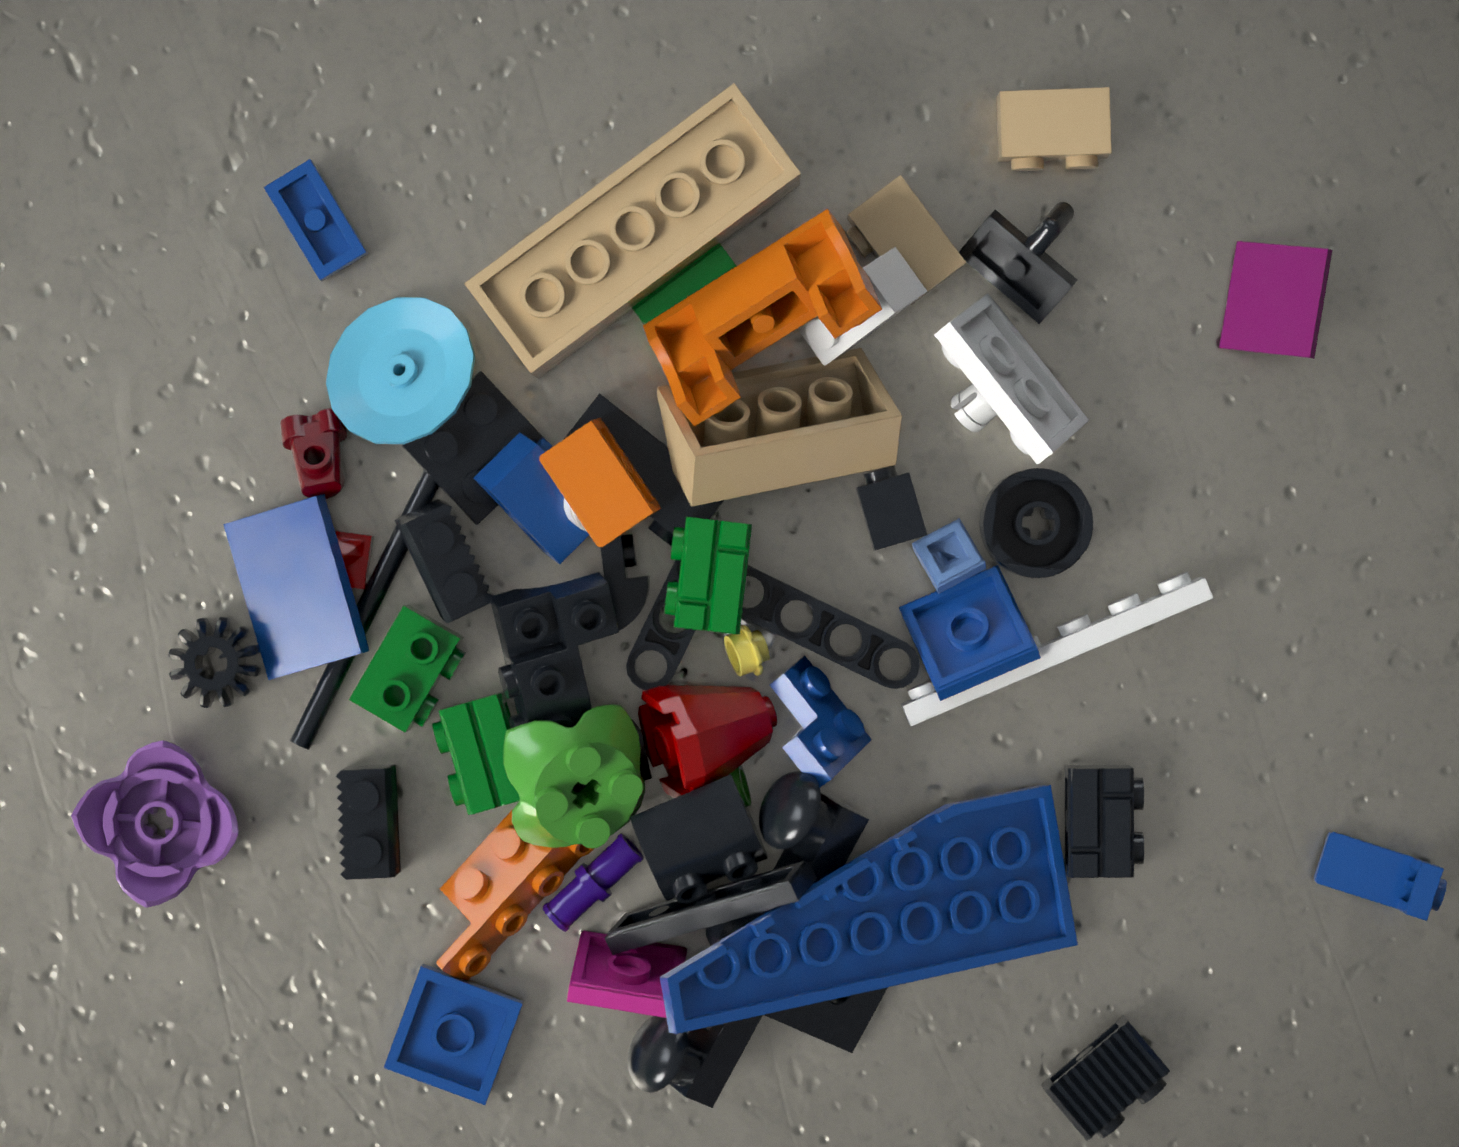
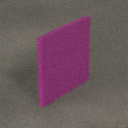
(1276, 299)

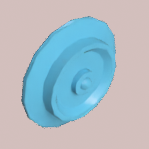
(400, 370)

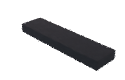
(715, 907)

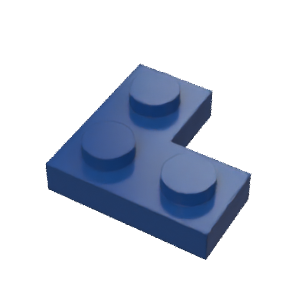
(829, 731)

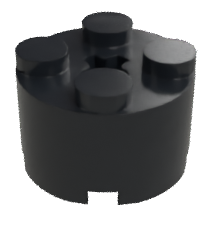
(1059, 503)

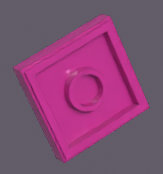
(622, 980)

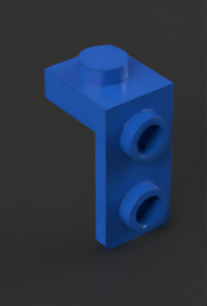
(1381, 875)

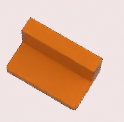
(599, 482)

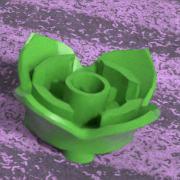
(549, 759)

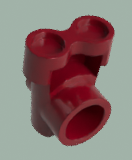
(316, 451)

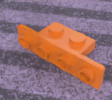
(498, 892)

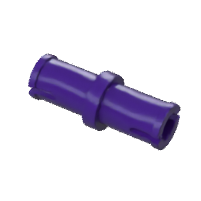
(593, 882)

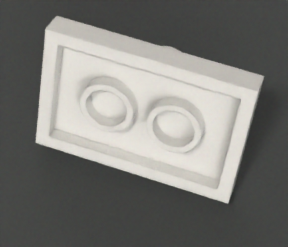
(1007, 381)

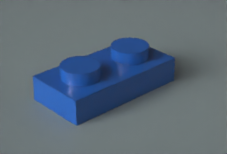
(316, 220)

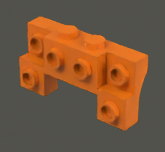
(755, 306)

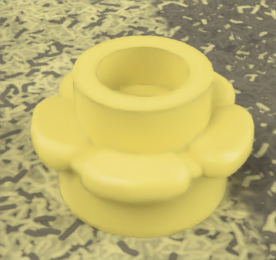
(746, 651)

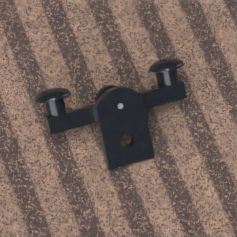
(701, 1061)

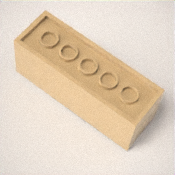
(634, 231)

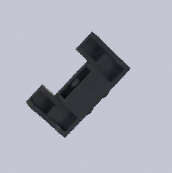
(541, 651)

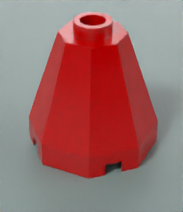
(703, 731)

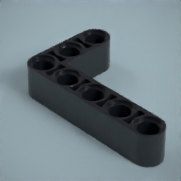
(768, 615)

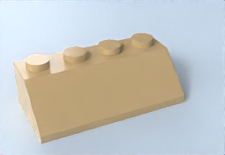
(786, 429)

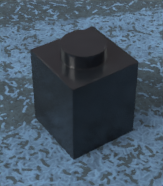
(890, 508)

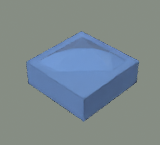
(949, 556)

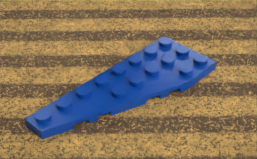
(933, 900)

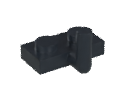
(1019, 262)

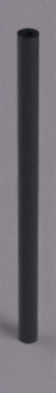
(367, 607)

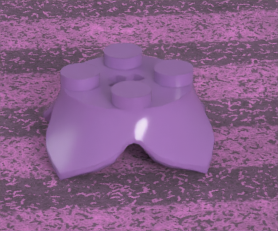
(115, 822)

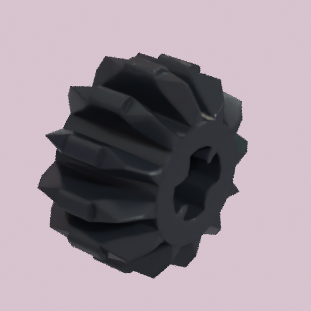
(223, 679)

